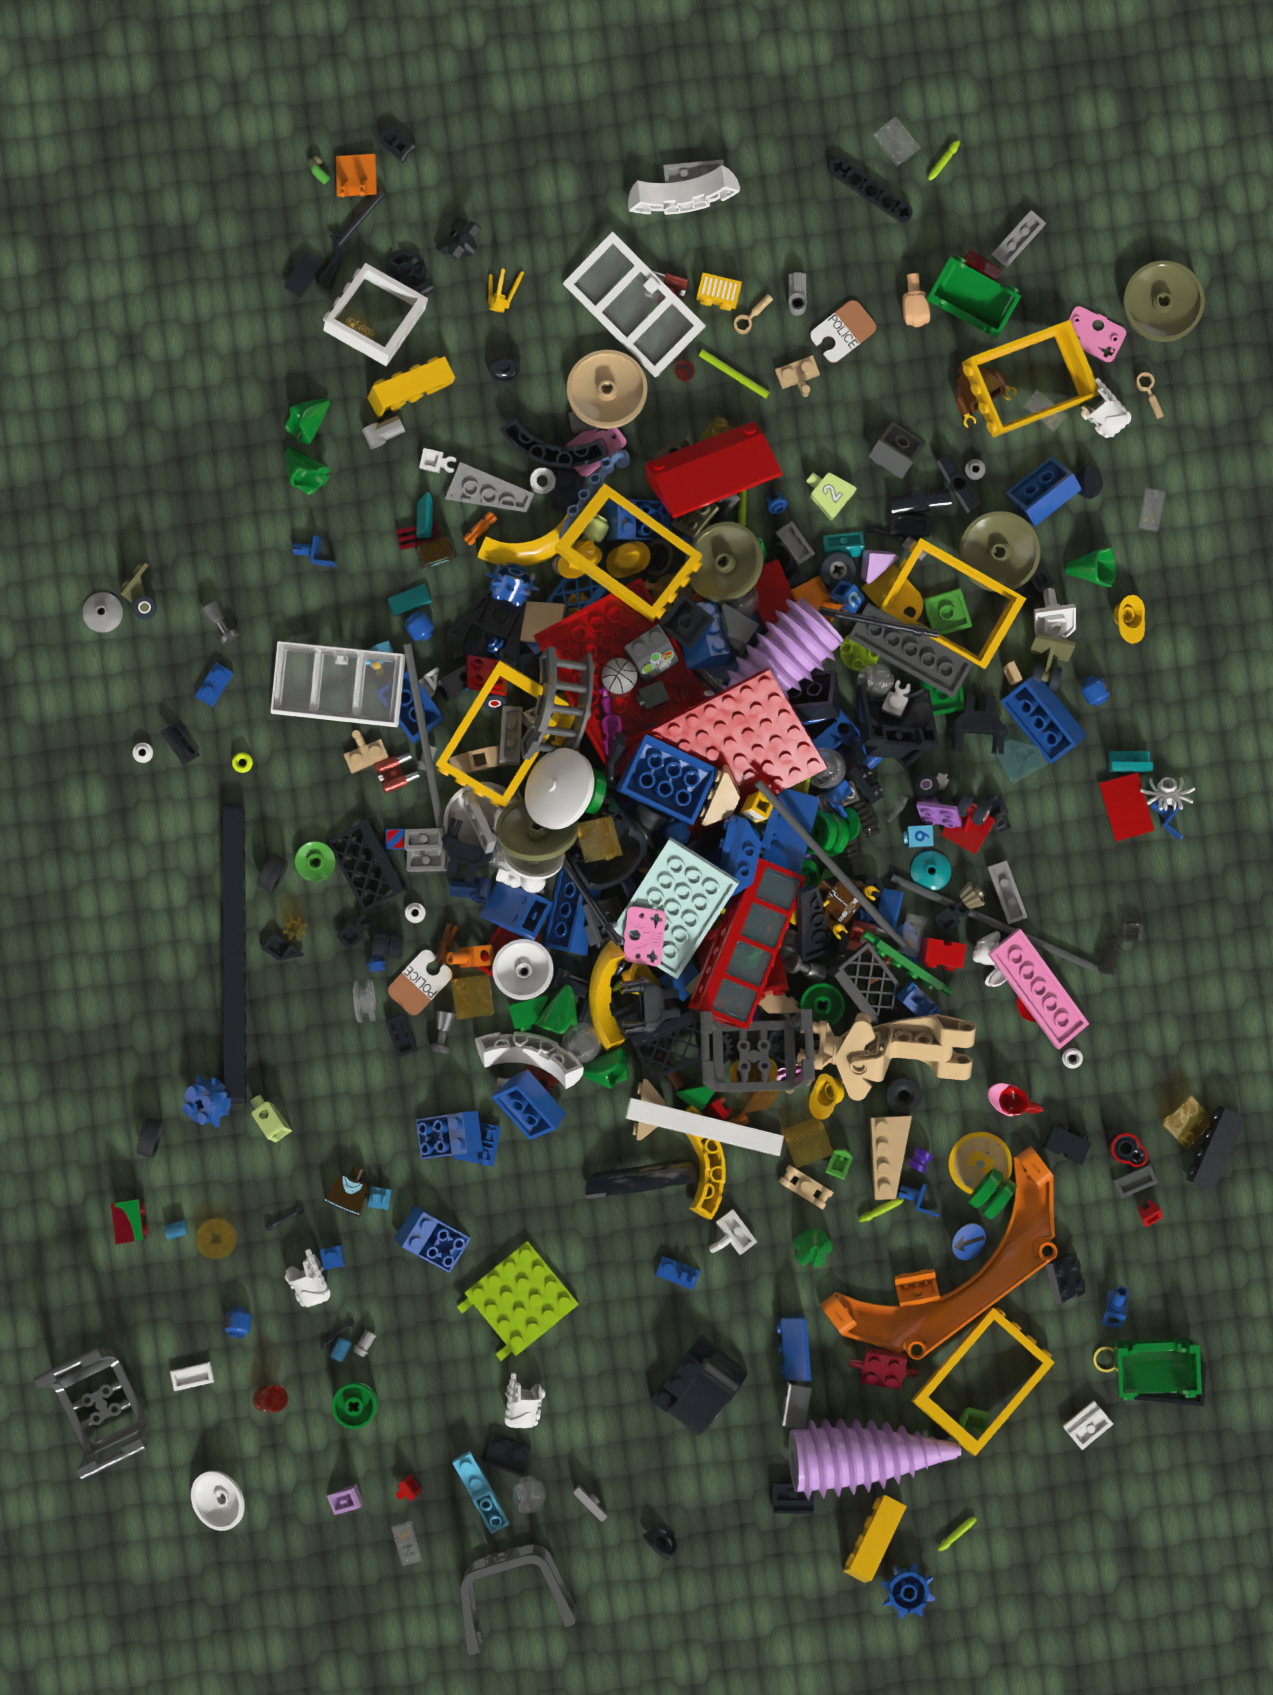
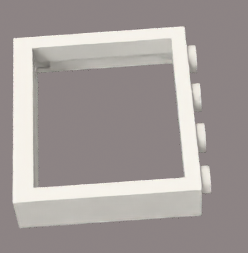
(361, 342)

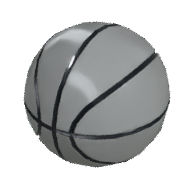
(619, 676)

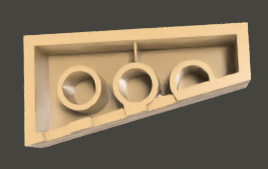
(887, 1152)

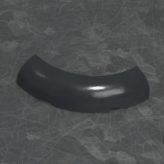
(551, 453)
(640, 1178)

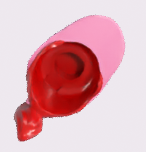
(1011, 1100)

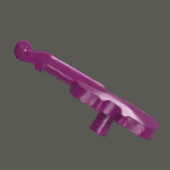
(610, 723)

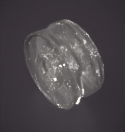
(364, 1001)

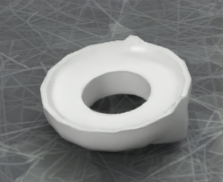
(550, 478)

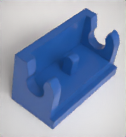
(917, 1001)

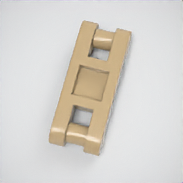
(806, 1187)

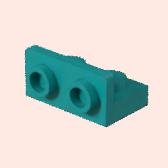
(1130, 761)

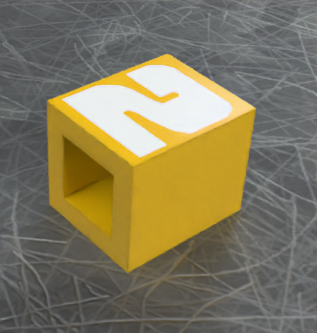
(756, 807)

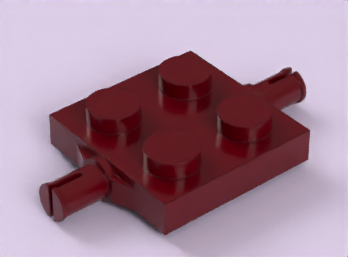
(883, 1368)

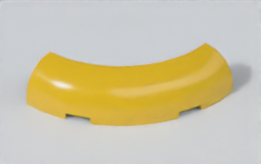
(522, 553)
(601, 996)
(711, 1173)

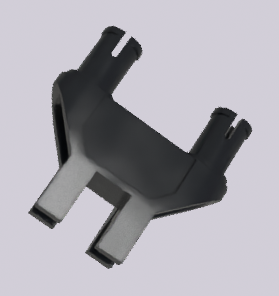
(979, 723)
(463, 853)
(651, 1005)

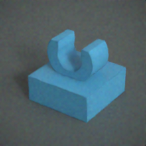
(379, 1198)

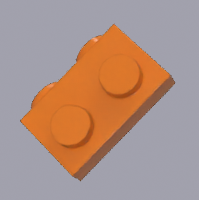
(916, 1288)

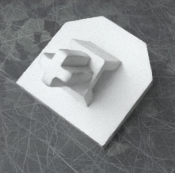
(1054, 619)

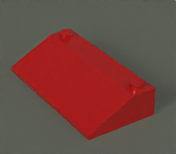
(712, 469)

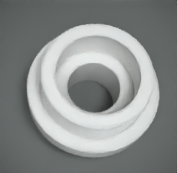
(149, 752)
(420, 908)
(1065, 1058)

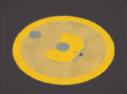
(975, 1156)

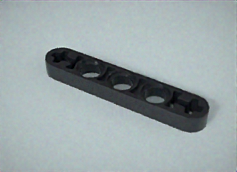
(875, 199)

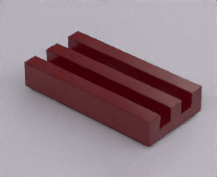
(412, 529)

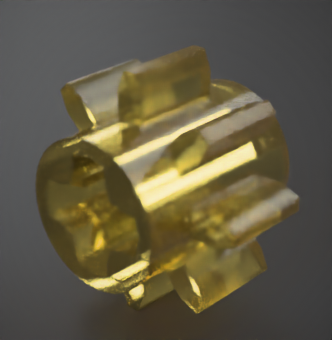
(290, 925)

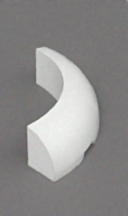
(683, 195)
(531, 1050)

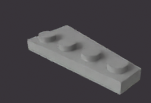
(485, 489)

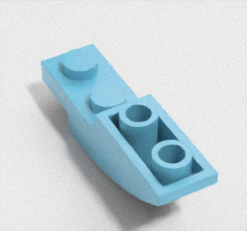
(481, 1492)

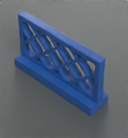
(599, 593)

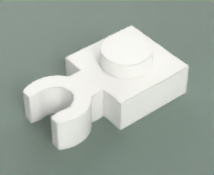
(433, 461)
(896, 702)

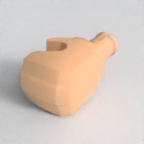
(914, 303)

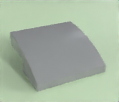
(425, 850)

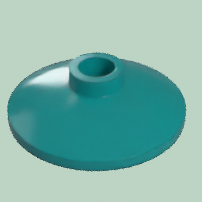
(920, 873)

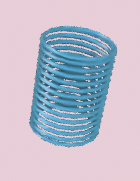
(174, 1234)
(341, 1356)

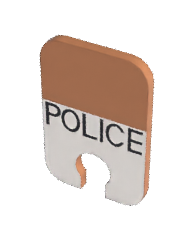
(847, 327)
(416, 987)

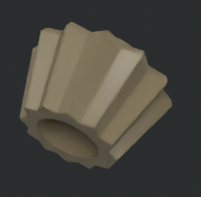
(972, 895)

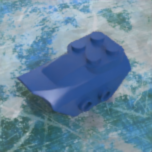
(740, 850)

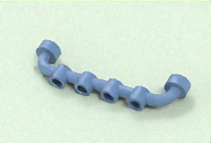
(621, 459)

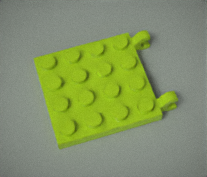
(520, 1299)

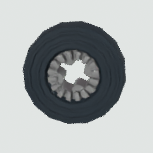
(840, 559)

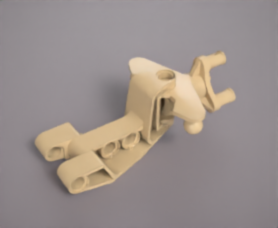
(918, 1038)

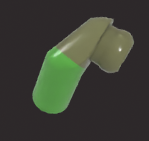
(316, 170)

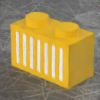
(719, 291)

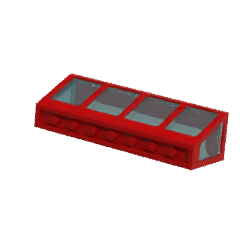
(747, 946)

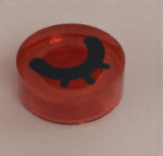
(684, 371)

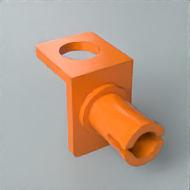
(470, 956)

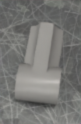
(797, 292)
(377, 434)

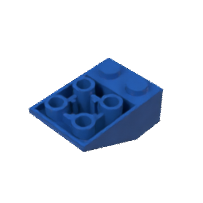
(627, 528)
(516, 910)
(449, 1135)
(432, 1239)

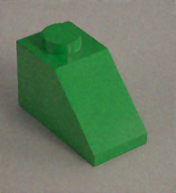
(527, 1012)

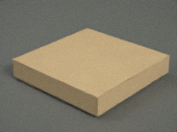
(539, 617)

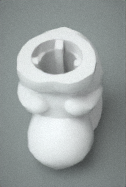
(514, 880)
(980, 955)

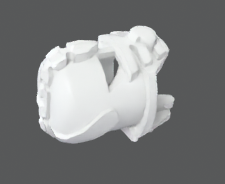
(1107, 412)
(309, 1283)
(523, 1404)

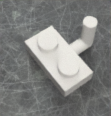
(734, 1232)

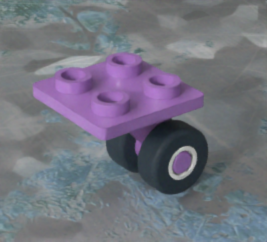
(929, 808)

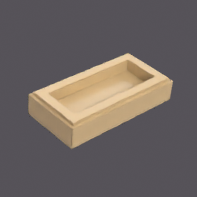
(1012, 673)

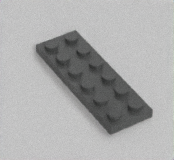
(914, 654)

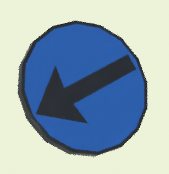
(968, 1241)

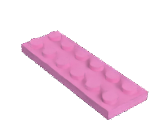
(1038, 988)

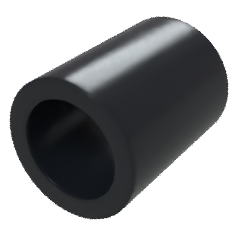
(424, 288)

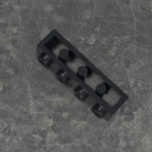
(1215, 1148)

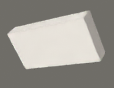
(192, 1376)

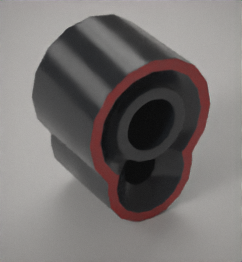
(1127, 1149)

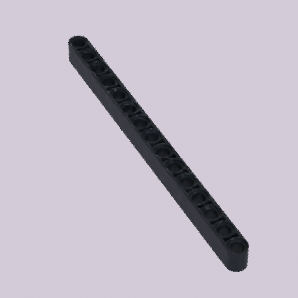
(234, 952)

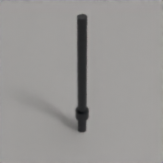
(917, 629)

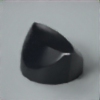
(504, 368)
(1089, 481)
(781, 552)
(661, 1541)

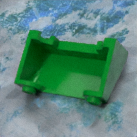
(974, 297)
(1157, 1367)

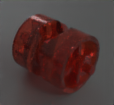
(270, 1398)

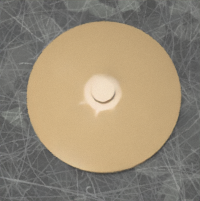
(607, 389)

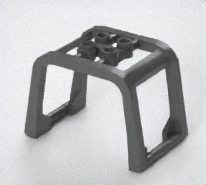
(714, 1072)
(106, 1358)
(507, 1560)

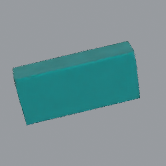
(424, 516)
(849, 543)
(409, 600)

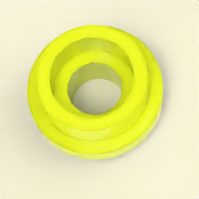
(235, 762)

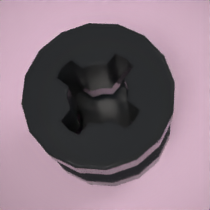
(877, 884)

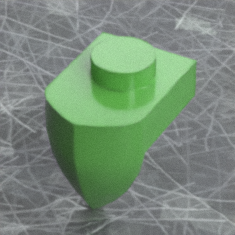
(839, 1163)
(974, 1420)

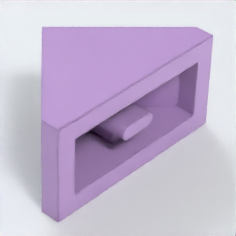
(875, 563)
(345, 1499)

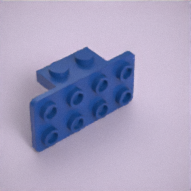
(780, 840)

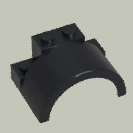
(894, 736)
(633, 843)
(699, 1388)

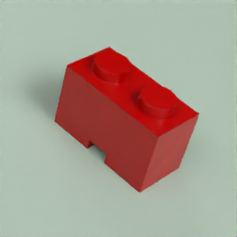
(949, 955)

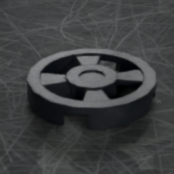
(406, 269)
(776, 1048)

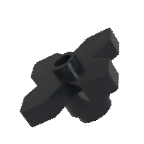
(460, 239)

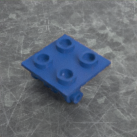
(490, 1138)

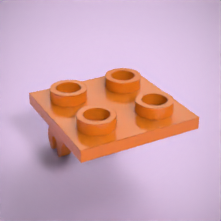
(356, 175)
(816, 595)

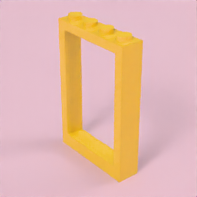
(1074, 359)
(564, 548)
(1001, 627)
(528, 685)
(923, 1401)

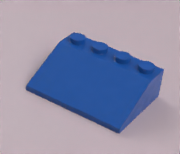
(667, 779)

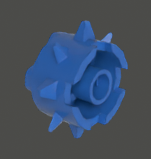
(512, 583)
(206, 1101)
(919, 1593)

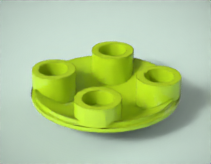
(855, 656)

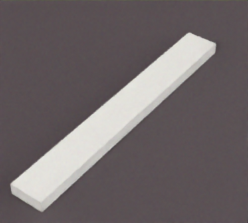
(704, 1126)

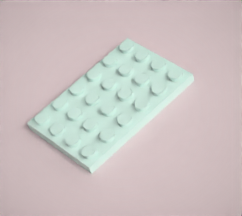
(689, 894)

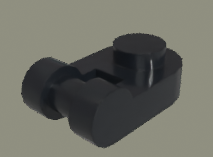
(391, 139)

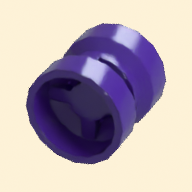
(919, 1159)

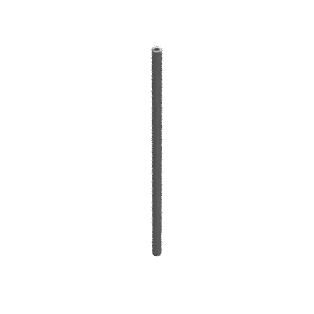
(424, 737)
(830, 864)
(993, 922)

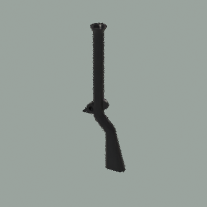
(328, 273)
(618, 747)

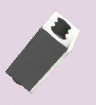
(796, 1404)

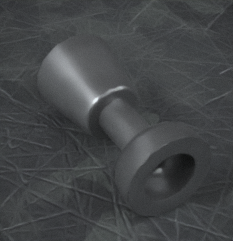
(215, 616)
(812, 971)
(444, 1023)

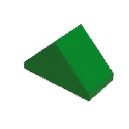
(696, 1096)

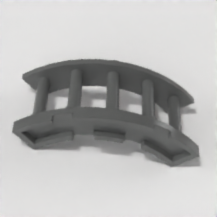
(545, 704)

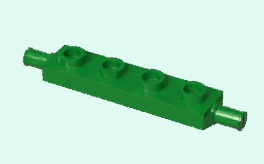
(912, 969)

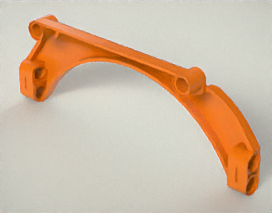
(1010, 1264)

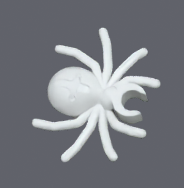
(1168, 792)

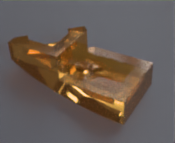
(761, 1100)

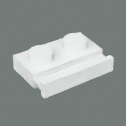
(1087, 1425)

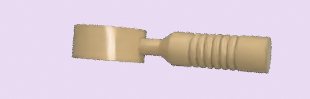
(755, 311)
(1152, 398)

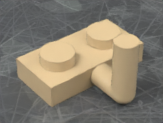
(797, 374)
(365, 754)

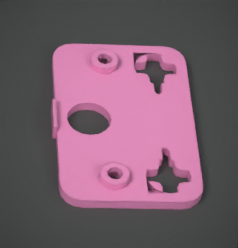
(1093, 340)
(591, 435)
(650, 936)

